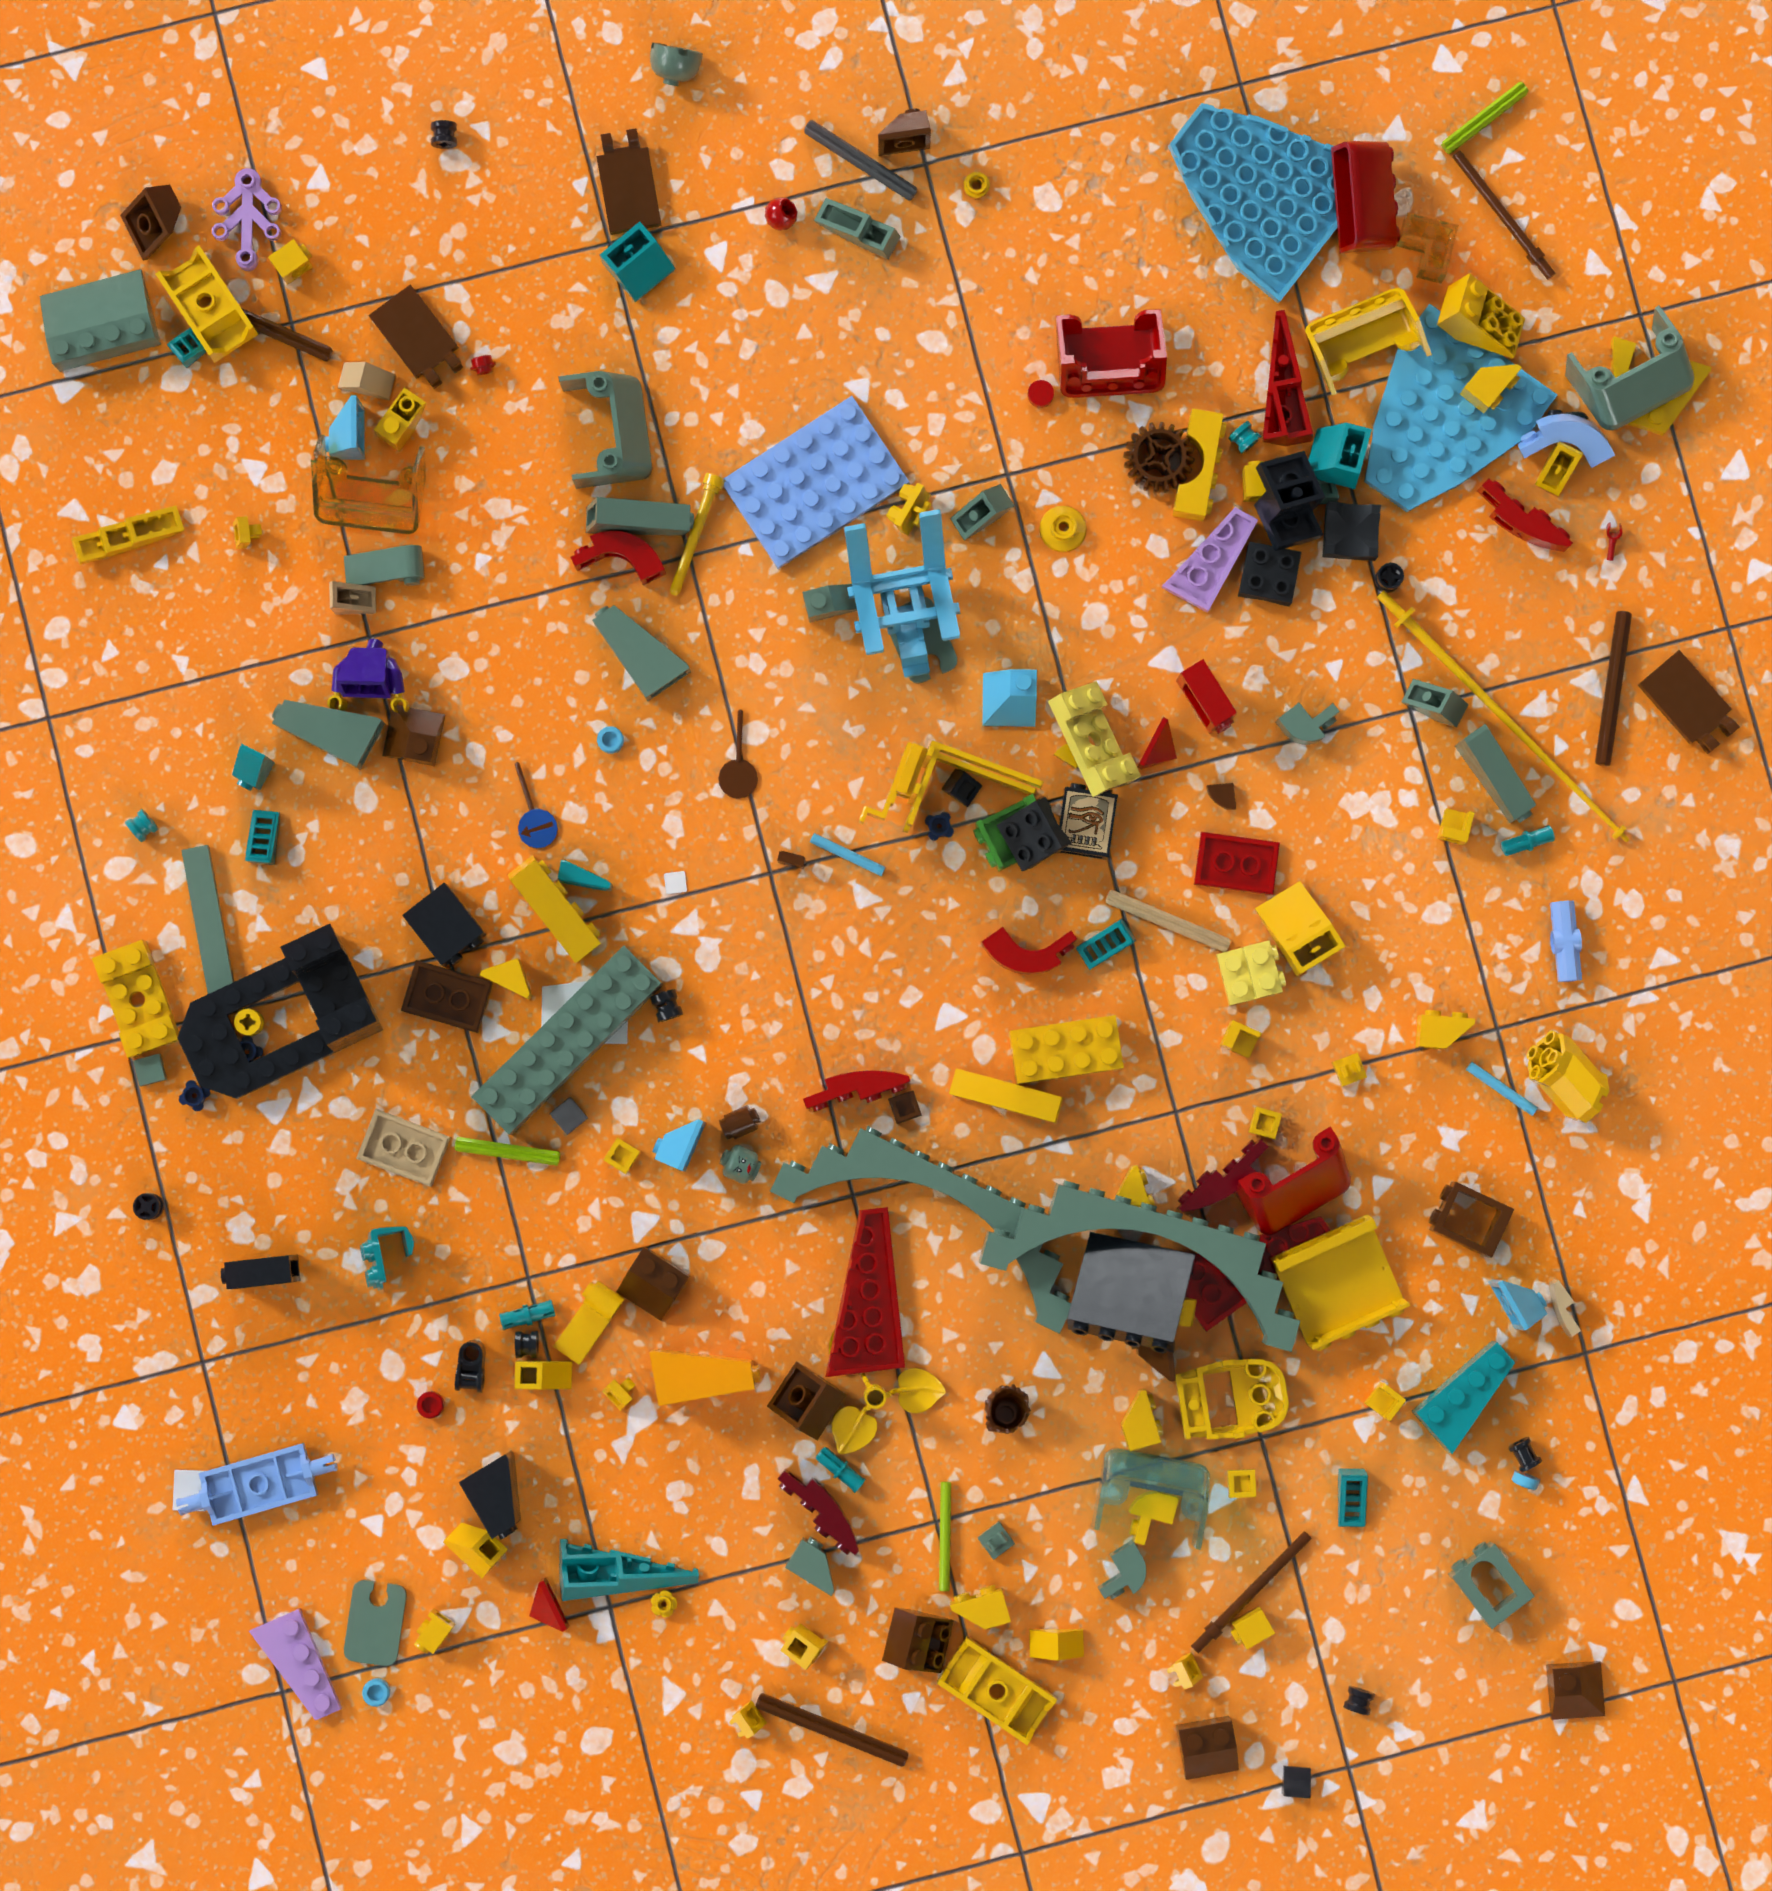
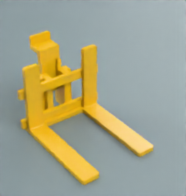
(917, 756)

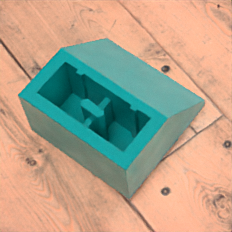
(637, 261)
(1339, 453)

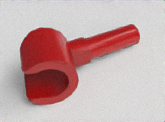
(1612, 540)

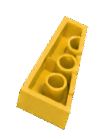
(554, 909)

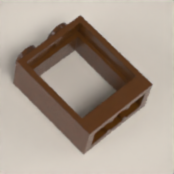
(1495, 1230)

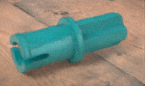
(1527, 841)
(840, 1469)

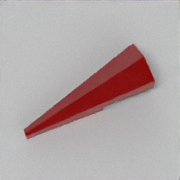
(1286, 409)

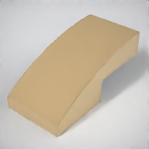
(1560, 1301)

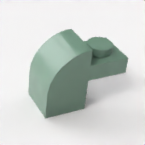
(1302, 728)
(1131, 1568)

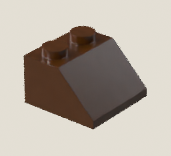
(652, 1283)
(806, 1401)
(1208, 1747)

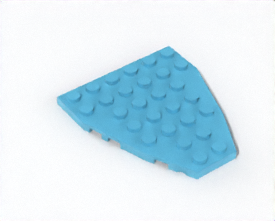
(1259, 192)
(1430, 434)

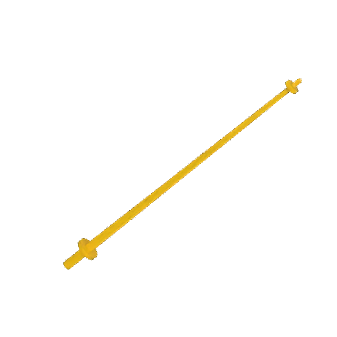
(1405, 618)

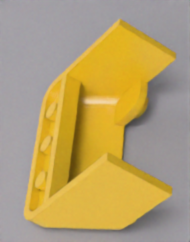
(1363, 331)

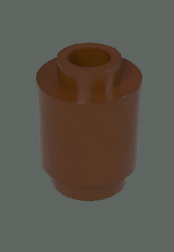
(739, 1122)

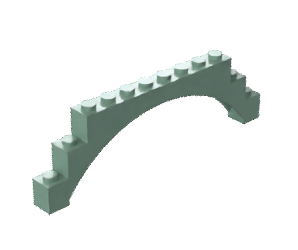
(878, 1158)
(1081, 1211)

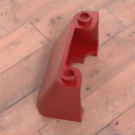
(1111, 357)
(1300, 1193)

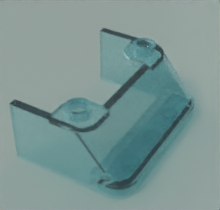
(1156, 1473)

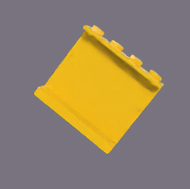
(1339, 1283)

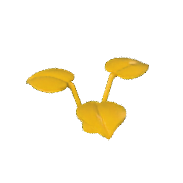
(856, 1429)

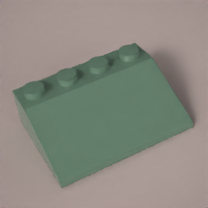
(98, 320)

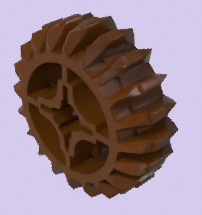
(1163, 467)

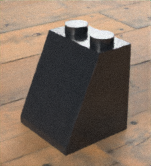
(495, 1495)

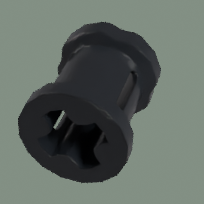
(1525, 1454)

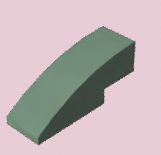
(857, 228)

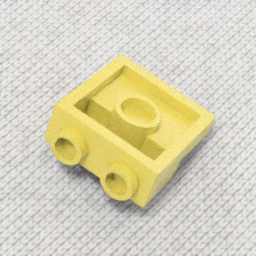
(1250, 972)

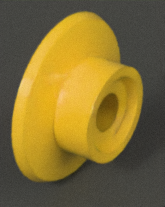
(1063, 540)

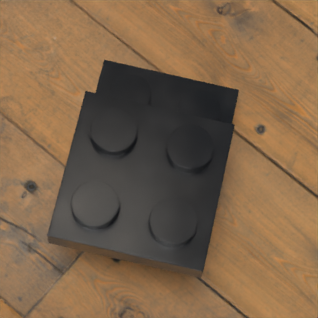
(1289, 500)

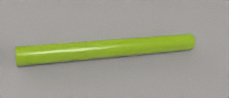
(945, 1534)

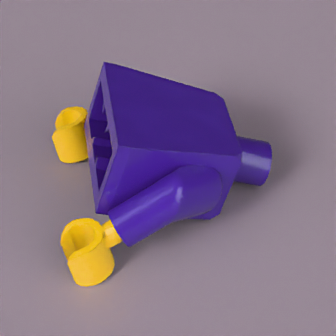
(367, 674)

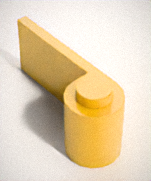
(589, 1321)

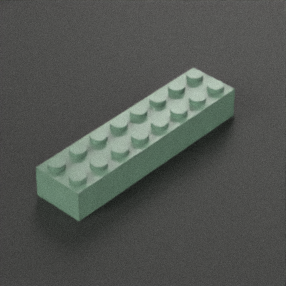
(567, 1040)

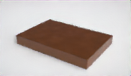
(447, 996)

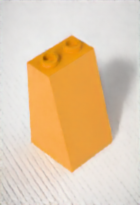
(697, 1376)

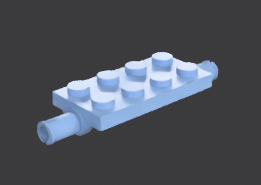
(257, 1484)

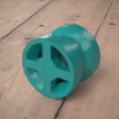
(1244, 437)
(141, 825)

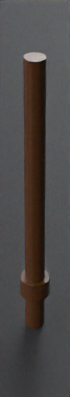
(1535, 254)
(1213, 1630)

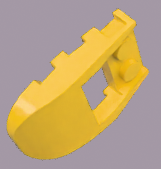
(1257, 1394)

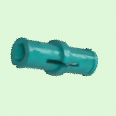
(527, 1314)

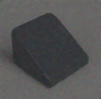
(962, 787)
(568, 1115)
(1296, 1782)

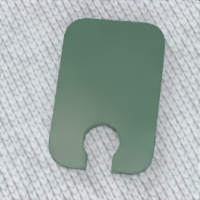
(934, 646)
(374, 1630)

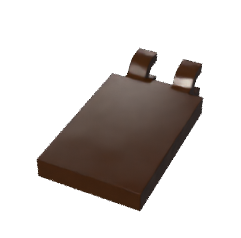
(628, 185)
(416, 335)
(1688, 701)

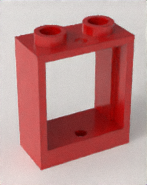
(1207, 697)

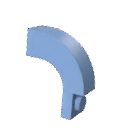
(1571, 430)

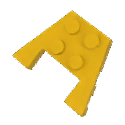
(1661, 418)

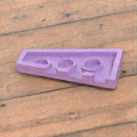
(1207, 568)
(296, 1657)

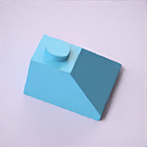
(347, 432)
(1010, 698)
(679, 1145)
(1519, 1303)

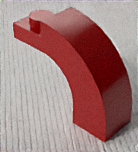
(622, 546)
(1023, 961)

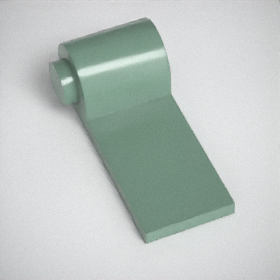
(384, 565)

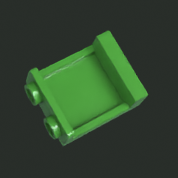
(989, 834)

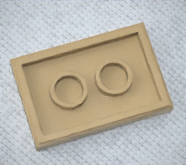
(403, 1147)

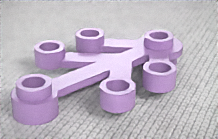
(247, 214)

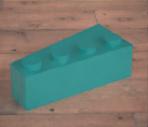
(1461, 1398)

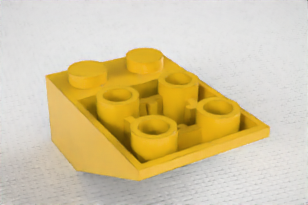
(1480, 317)
(1299, 928)

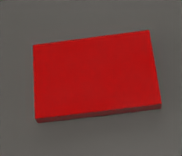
(1236, 863)

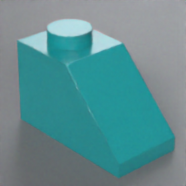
(251, 768)

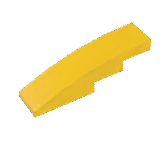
(127, 535)
(1006, 1095)

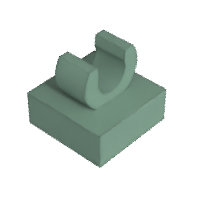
(996, 1540)

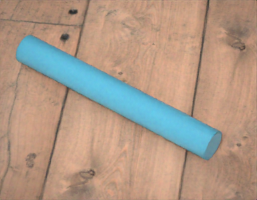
(847, 854)
(1501, 1088)

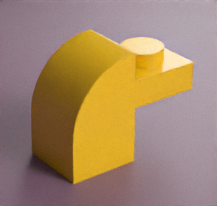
(1150, 1506)

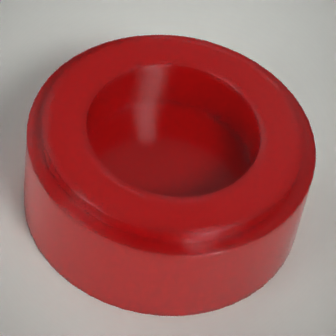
(1040, 393)
(430, 1404)

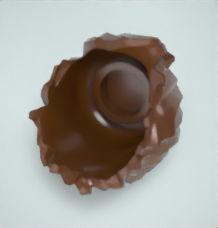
(1006, 1409)

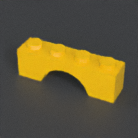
(1204, 433)

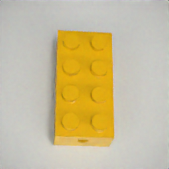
(1066, 1049)

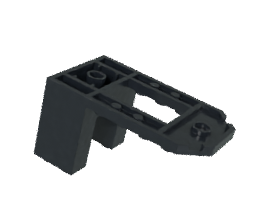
(332, 990)

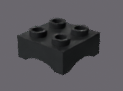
(1351, 531)
(1269, 574)
(1033, 834)

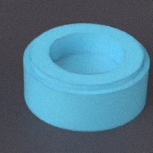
(610, 740)
(1525, 1480)
(376, 1692)

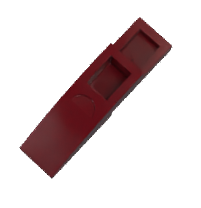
(1214, 1186)
(830, 1519)

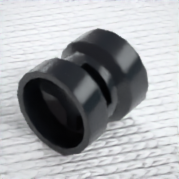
(1390, 573)
(668, 1011)

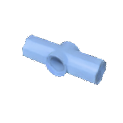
(1565, 941)

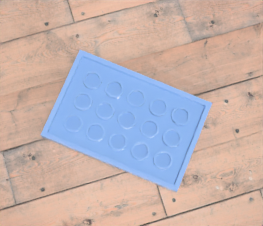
(815, 482)

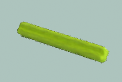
(1484, 118)
(507, 1151)

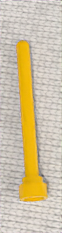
(712, 485)

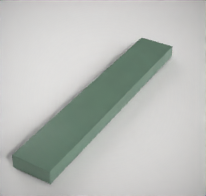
(207, 917)

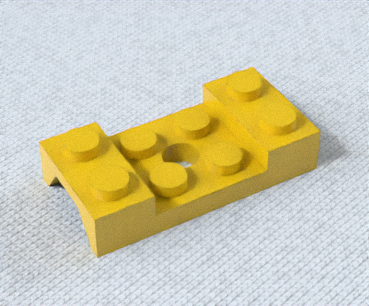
(223, 323)
(124, 974)
(976, 1670)

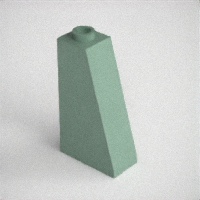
(638, 517)
(643, 656)
(334, 731)
(1496, 774)

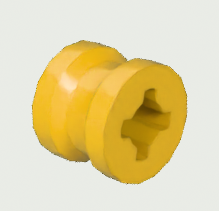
(254, 1023)

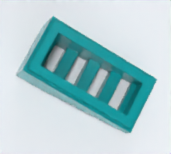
(183, 339)
(268, 859)
(577, 876)
(1125, 931)
(1352, 1475)

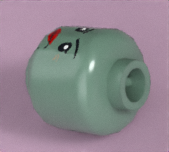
(740, 1164)

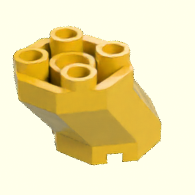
(1567, 1076)

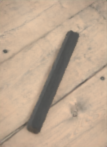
(860, 160)

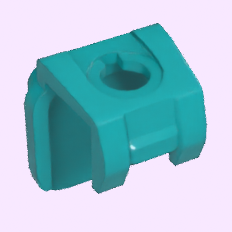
(371, 1251)

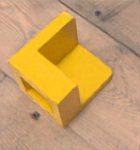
(1455, 826)
(1240, 1038)
(1385, 1401)

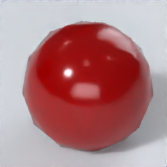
(781, 213)

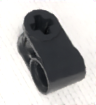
(470, 1368)

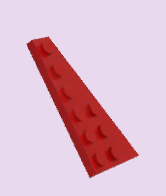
(1217, 1294)
(868, 1316)

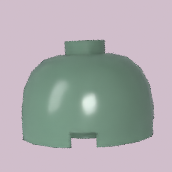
(674, 63)

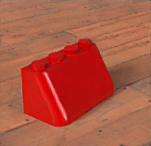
(1365, 196)

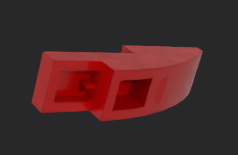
(1530, 527)
(867, 1084)

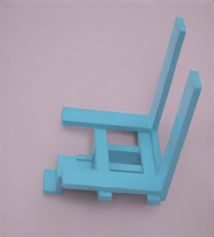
(909, 619)

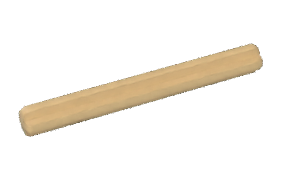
(1168, 921)

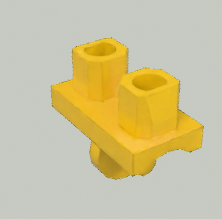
(916, 502)

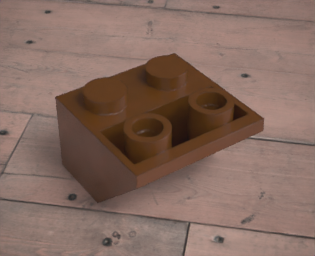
(917, 1640)

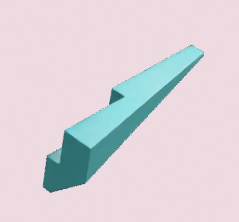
(599, 1573)

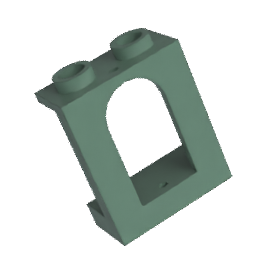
(1462, 1576)

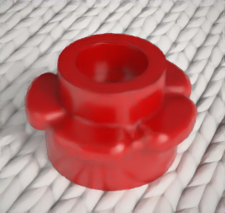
(482, 364)

